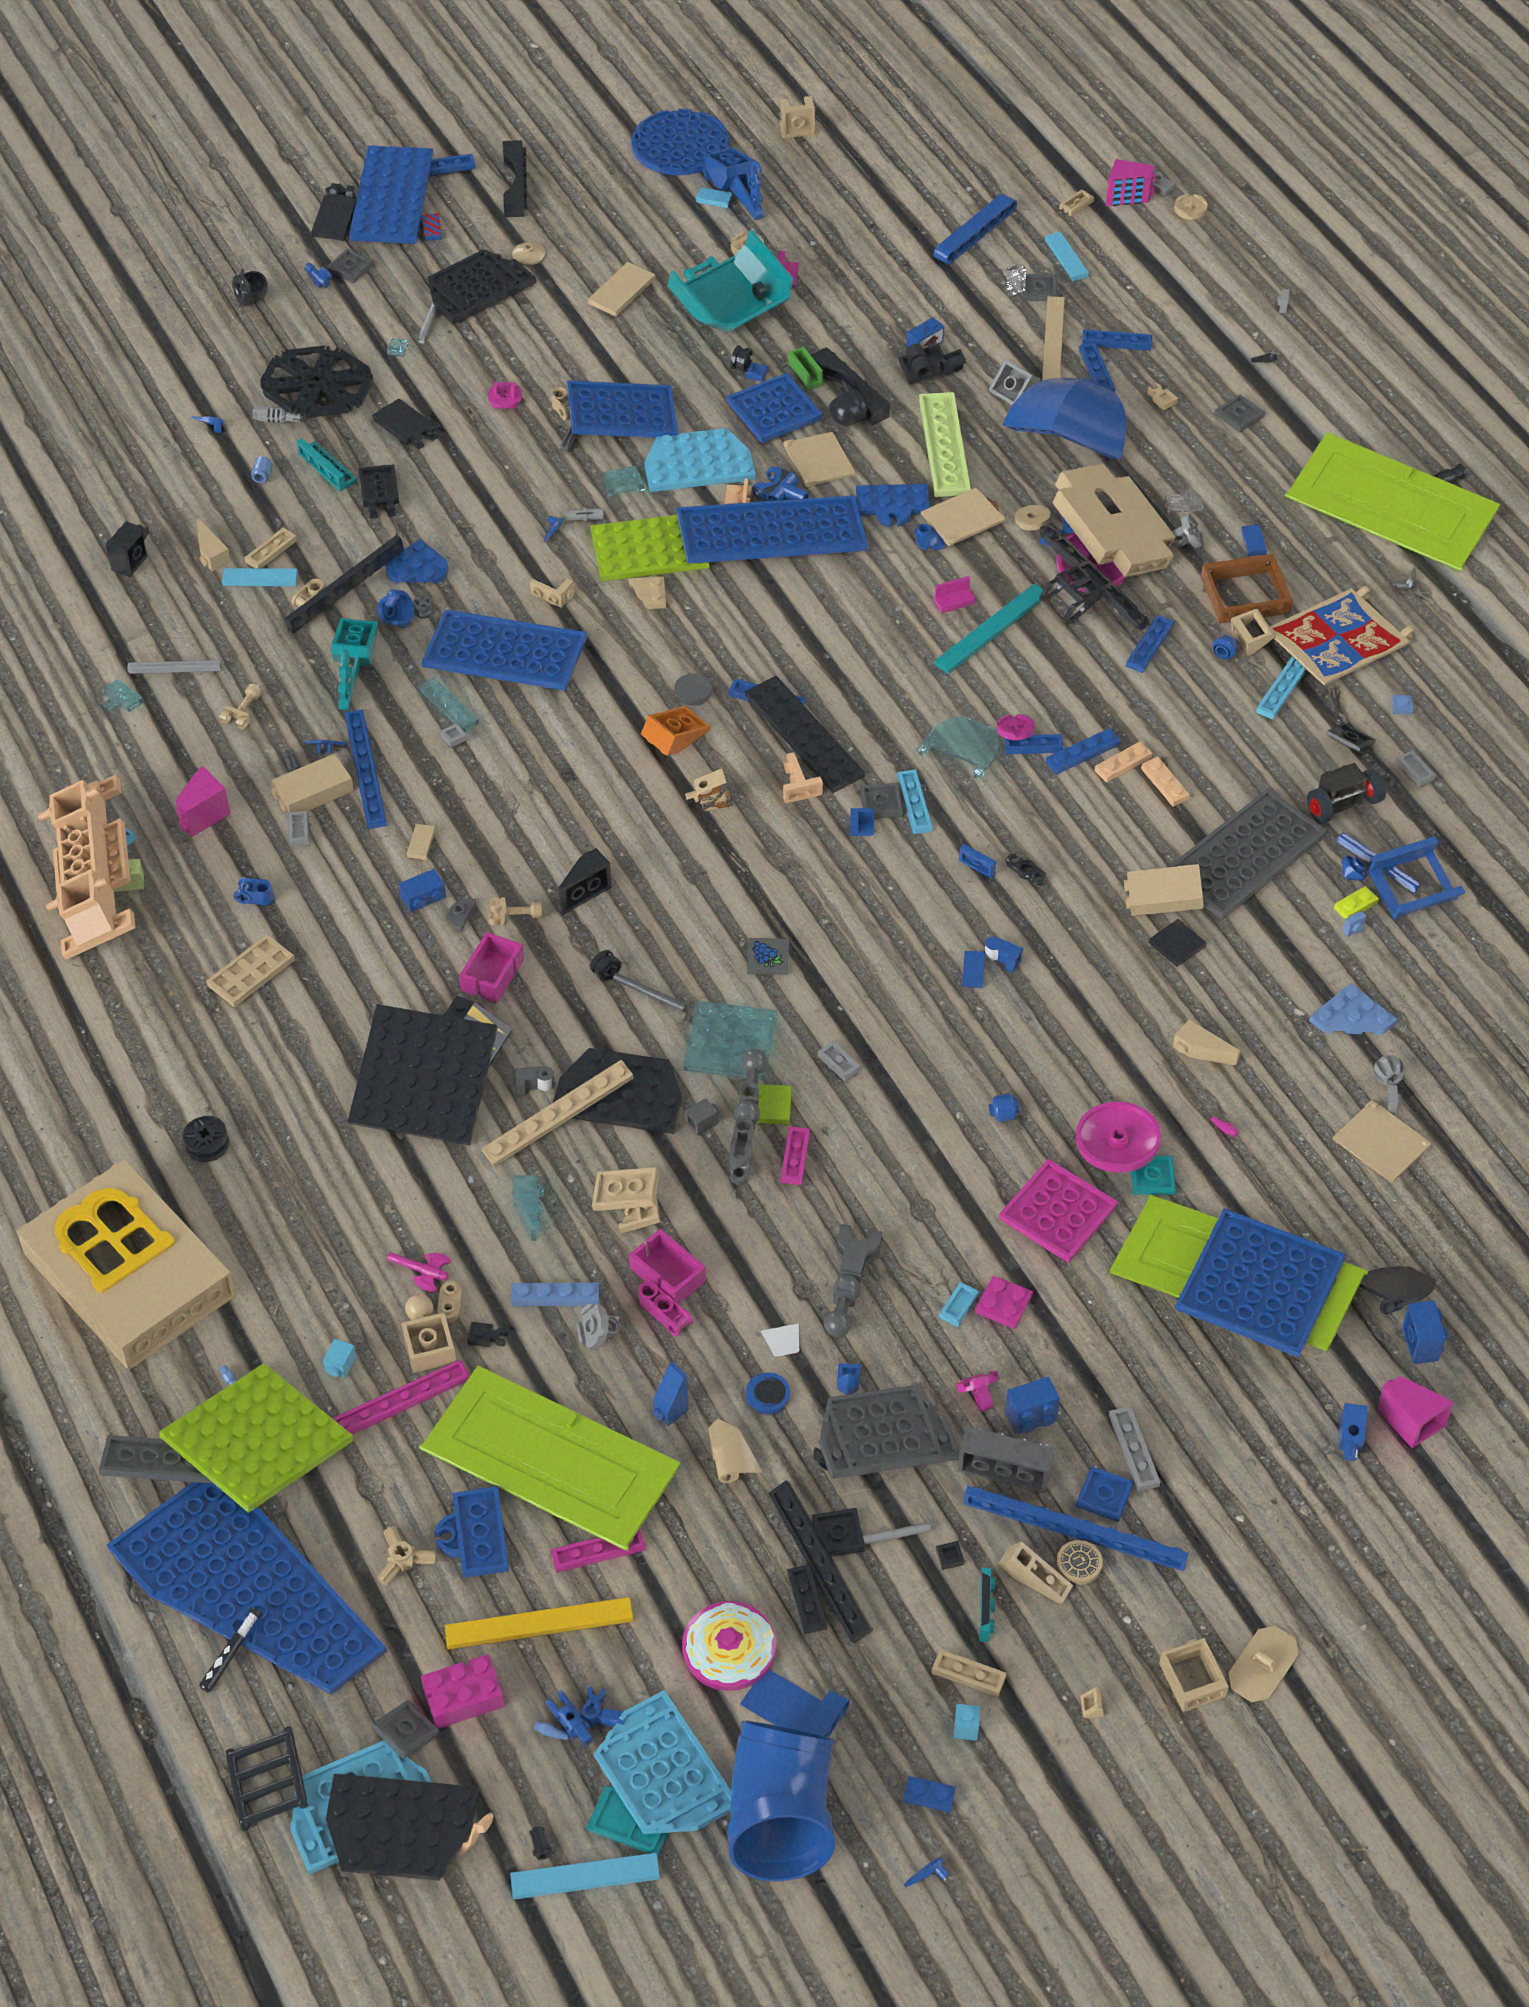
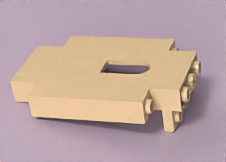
(1132, 539)

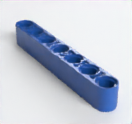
(975, 229)

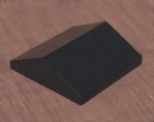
(1351, 738)

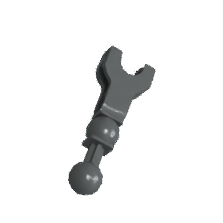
(847, 1287)

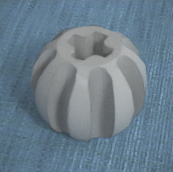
(1389, 1070)

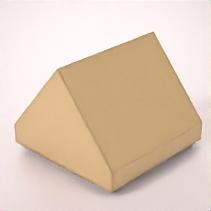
(1092, 1703)

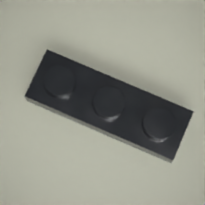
(806, 1599)

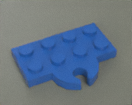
(892, 501)
(475, 1532)

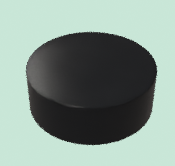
(758, 290)

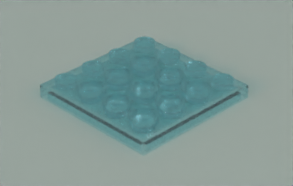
(723, 1035)

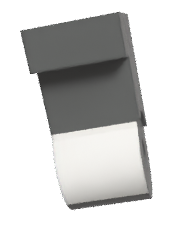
(533, 1078)

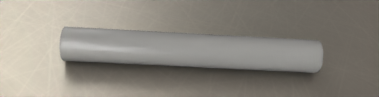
(427, 323)
(897, 1533)

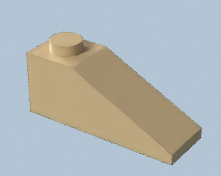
(213, 551)
(1204, 1045)
(1034, 1572)

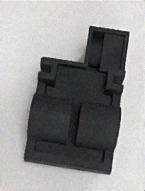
(928, 362)

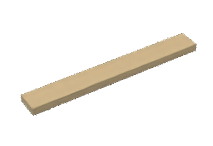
(1053, 337)

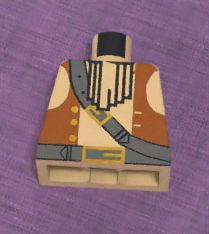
(710, 792)

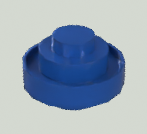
(1353, 868)

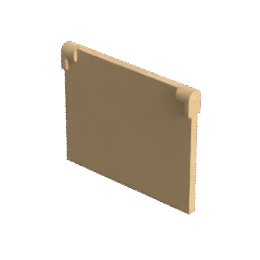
(819, 459)
(962, 516)
(1382, 1141)

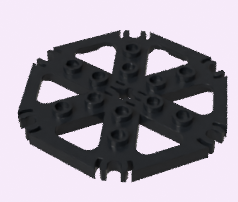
(305, 378)

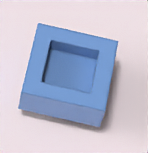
(1402, 704)
(1354, 923)

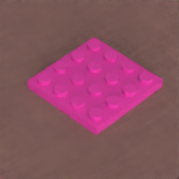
(1058, 1210)

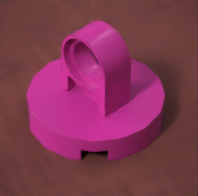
(978, 1384)

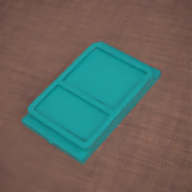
(616, 1823)

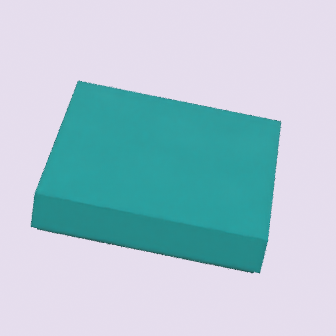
(1155, 1177)

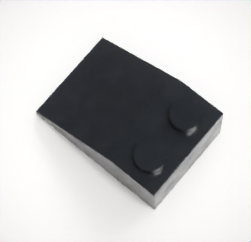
(585, 881)

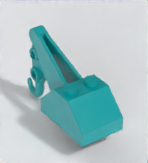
(354, 645)

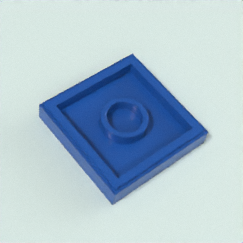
(1104, 1494)

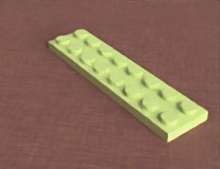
(944, 444)

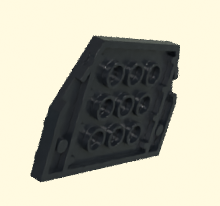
(476, 284)
(643, 1103)
(398, 1825)

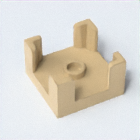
(797, 120)

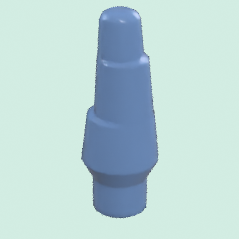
(227, 1375)
(549, 1730)

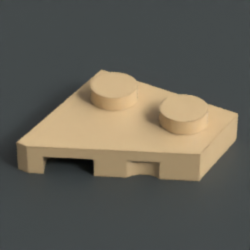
(650, 591)
(639, 1218)

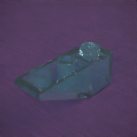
(526, 1198)

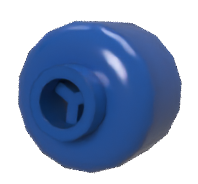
(1004, 1107)

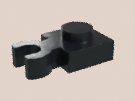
(483, 1334)

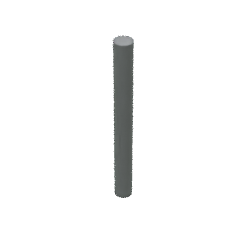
(650, 992)

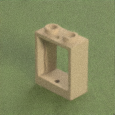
(1201, 1695)

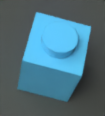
(339, 1358)
(966, 1722)

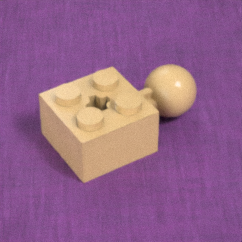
(426, 1335)

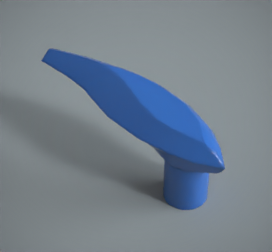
(216, 422)
(556, 523)
(934, 1866)

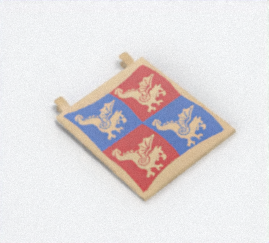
(1339, 635)

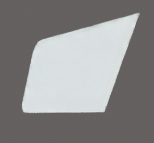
(782, 1339)

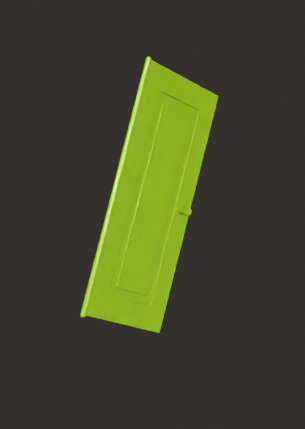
(1393, 501)
(1170, 1241)
(551, 1457)

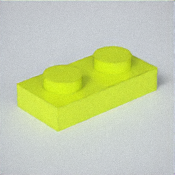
(1356, 902)

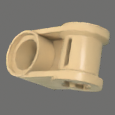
(560, 402)
(307, 592)

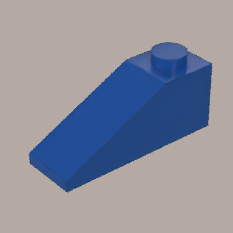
(671, 1396)

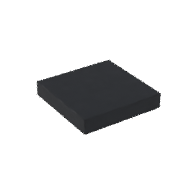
(1177, 942)
(840, 1531)

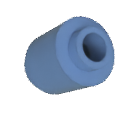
(261, 469)

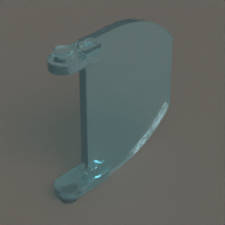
(964, 740)

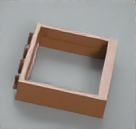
(1246, 567)

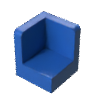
(861, 821)

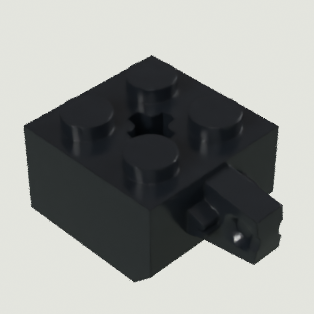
(127, 548)

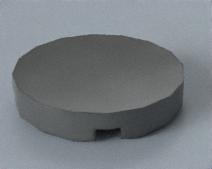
(693, 689)

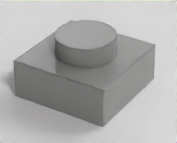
(1282, 301)
(453, 735)
(1393, 1099)

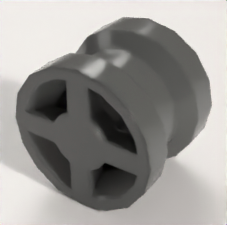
(423, 606)

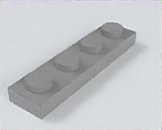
(1134, 1448)

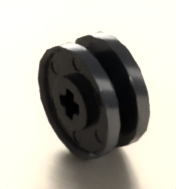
(206, 1138)

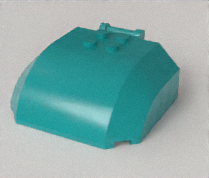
(724, 292)

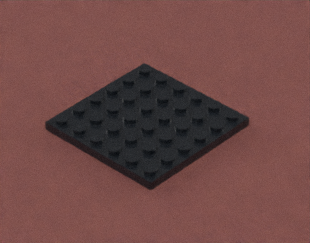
(423, 1074)

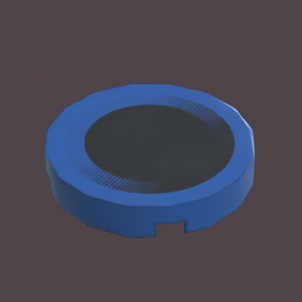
(768, 1393)

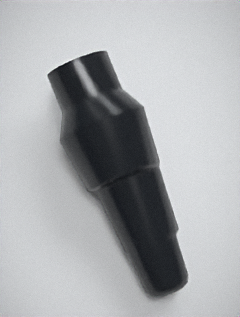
(1266, 358)

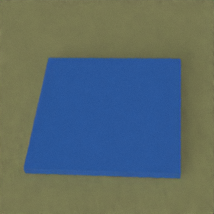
(1260, 1282)

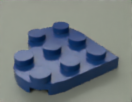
(418, 564)

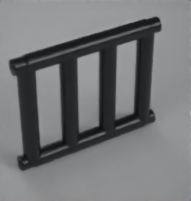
(295, 1779)

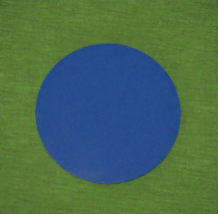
(678, 141)

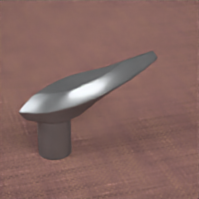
(1409, 582)

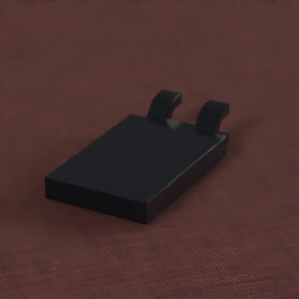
(335, 214)
(405, 423)
(379, 488)

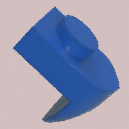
(848, 1378)

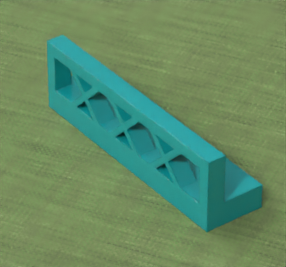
(324, 467)

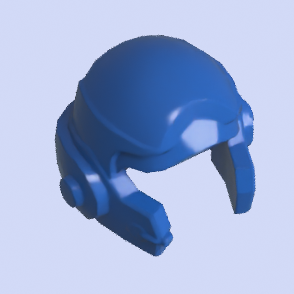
(396, 608)

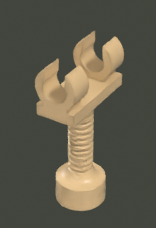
(243, 718)
(501, 910)

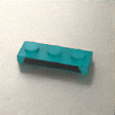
(987, 1605)

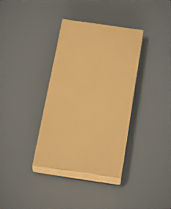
(621, 289)

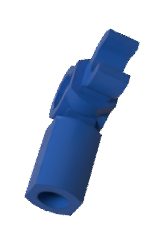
(593, 1714)

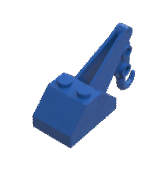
(737, 172)

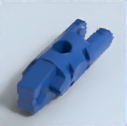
(575, 1727)

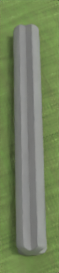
(174, 666)

